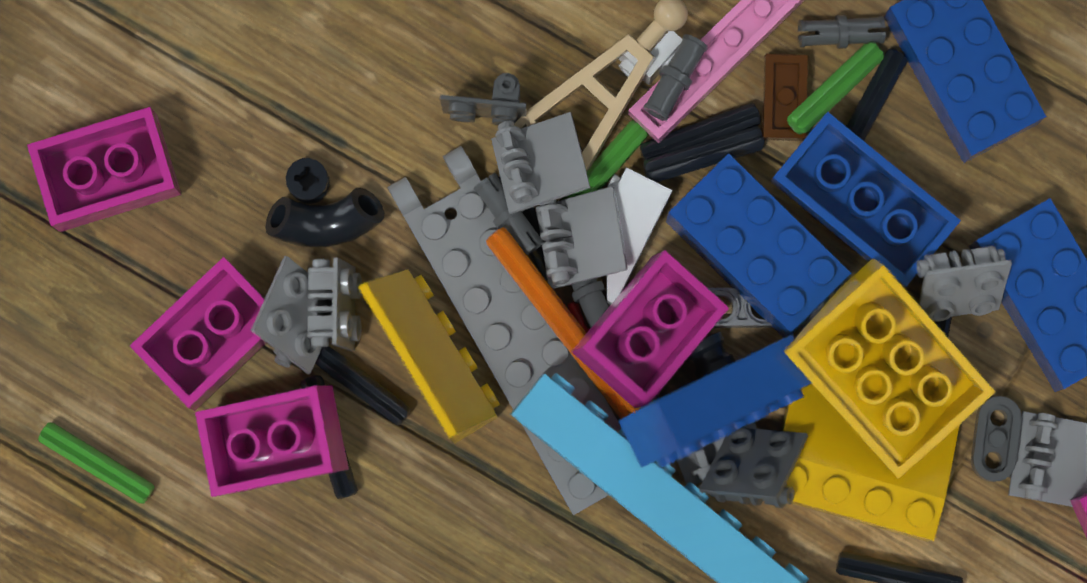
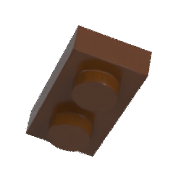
(783, 92)

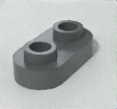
(995, 439)

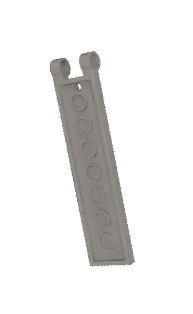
(497, 312)

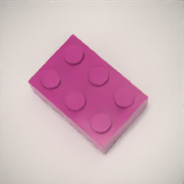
(104, 169)
(650, 329)
(204, 335)
(271, 440)

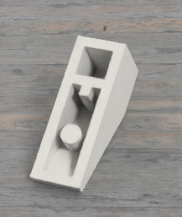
(639, 209)

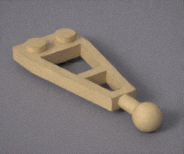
(668, 16)

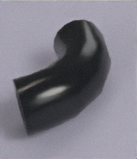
(324, 224)

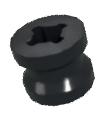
(314, 189)
(710, 356)

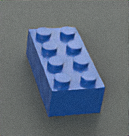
(965, 72)
(864, 199)
(757, 246)
(1046, 290)
(714, 406)

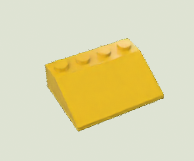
(430, 354)
(888, 368)
(848, 480)

